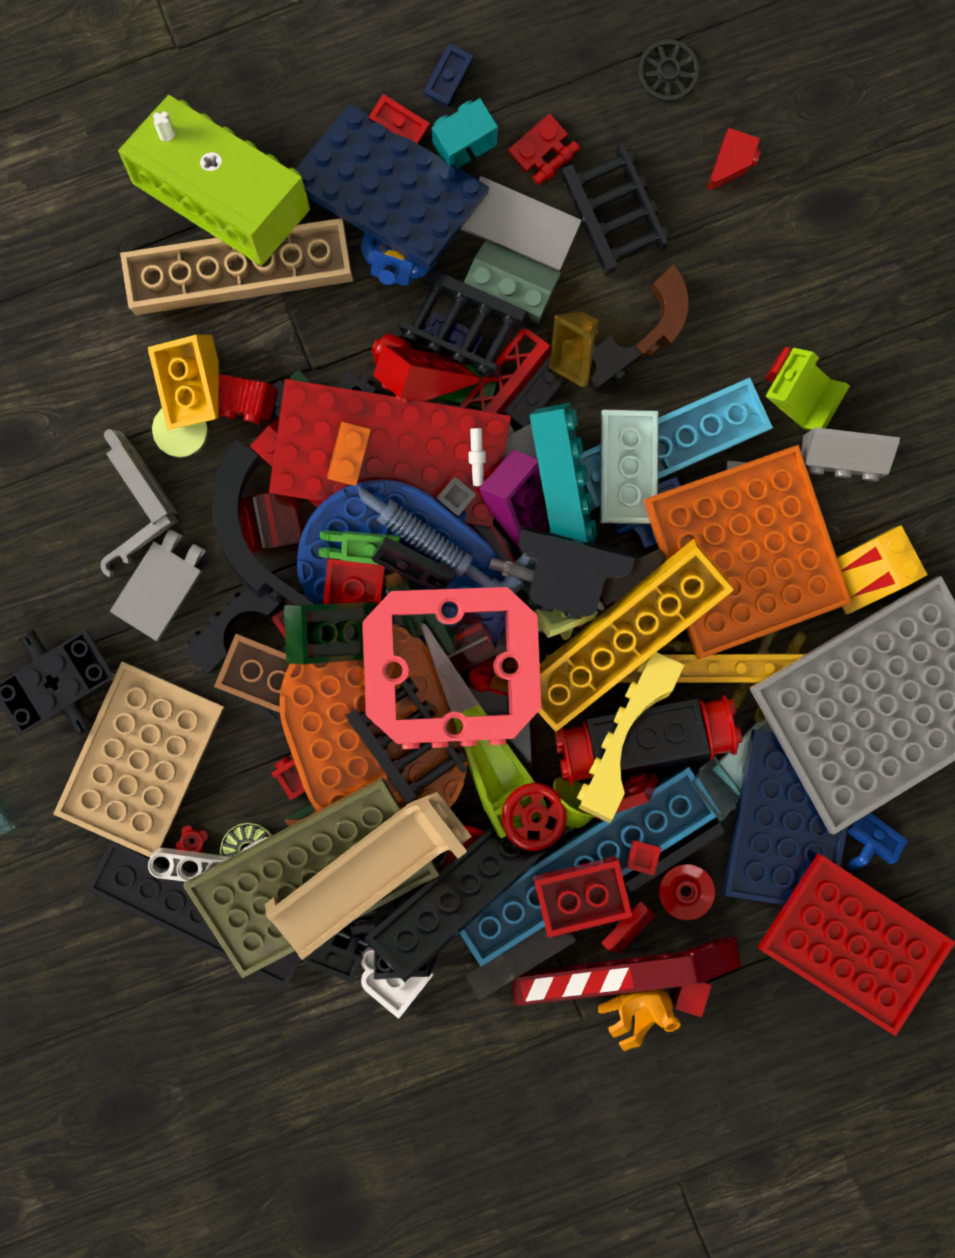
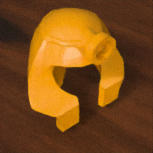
(648, 1008)

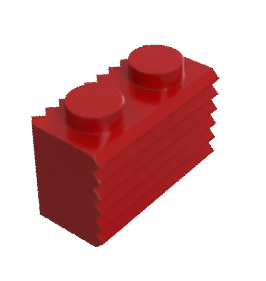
(246, 398)

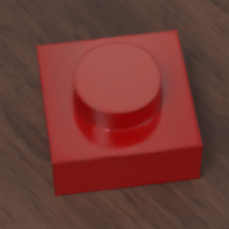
(643, 857)

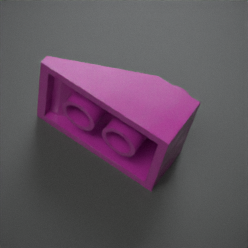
(516, 495)

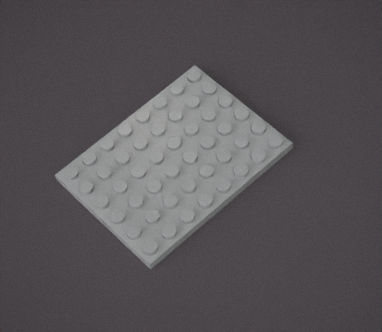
(870, 706)

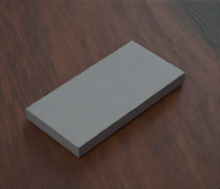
(523, 225)

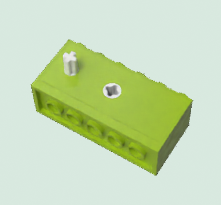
(215, 179)

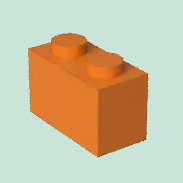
(348, 453)

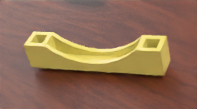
(606, 788)

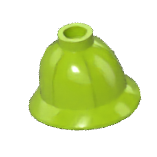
(575, 817)

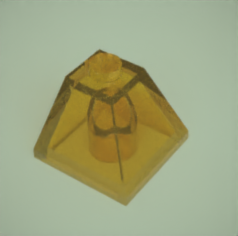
(574, 346)

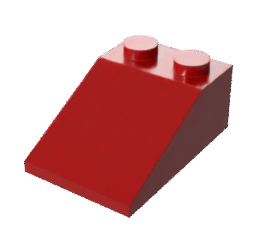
(420, 374)

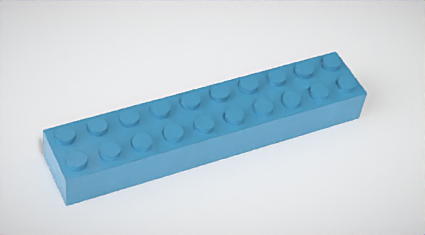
(667, 818)

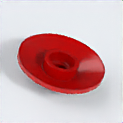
(696, 902)

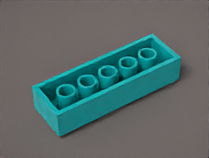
(562, 472)

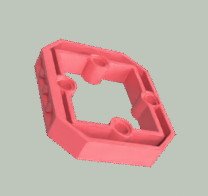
(521, 646)

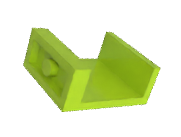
(806, 391)

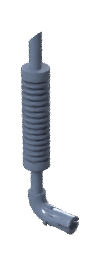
(436, 545)

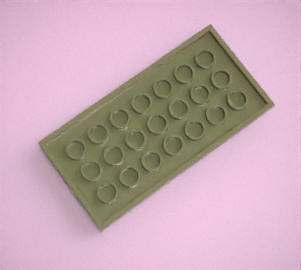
(236, 890)

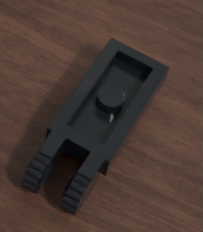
(412, 565)

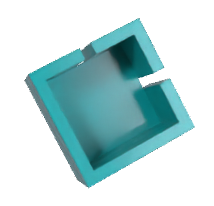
(466, 128)

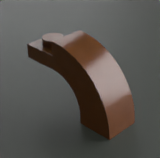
(674, 303)

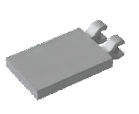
(158, 586)

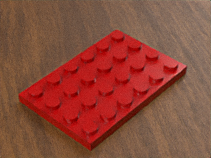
(856, 944)

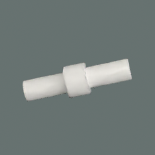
(477, 456)

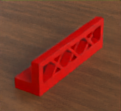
(515, 381)

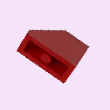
(734, 158)

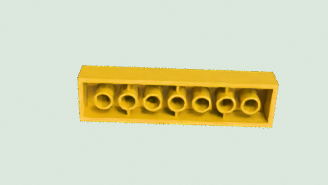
(629, 633)

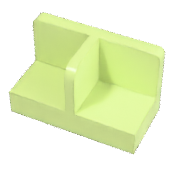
(557, 623)

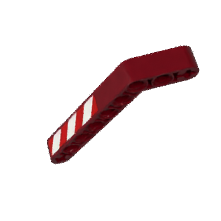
(629, 974)

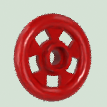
(512, 808)

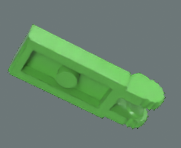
(355, 545)

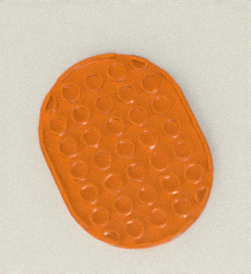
(329, 750)

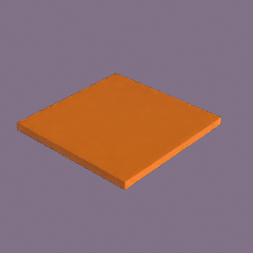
(764, 536)

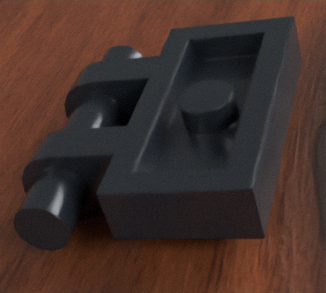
(338, 960)

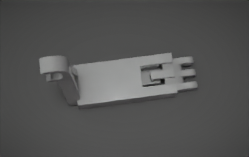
(147, 493)

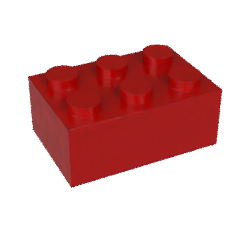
(582, 896)

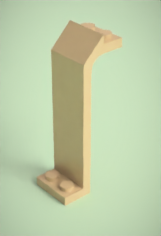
(367, 873)

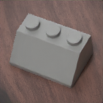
(848, 453)

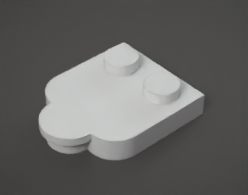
(391, 993)

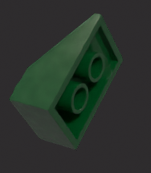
(325, 632)

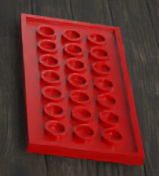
(406, 442)

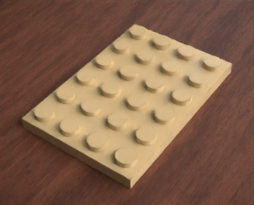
(139, 760)

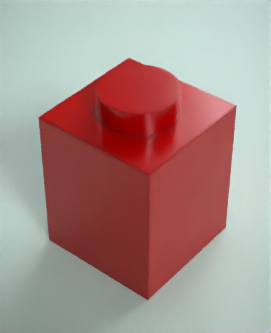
(692, 998)

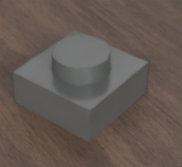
(456, 496)

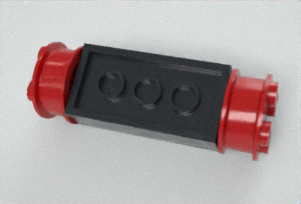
(656, 740)

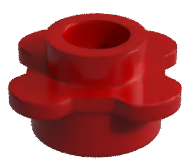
(189, 833)

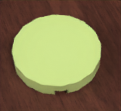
(179, 441)

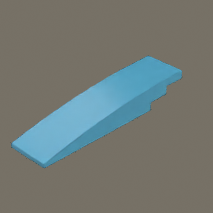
(696, 432)

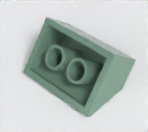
(513, 279)

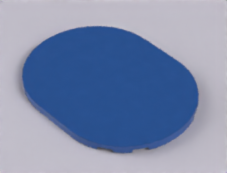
(348, 513)

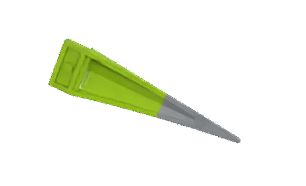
(493, 767)

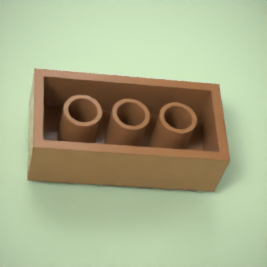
(253, 672)

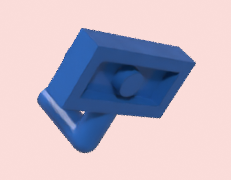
(877, 839)

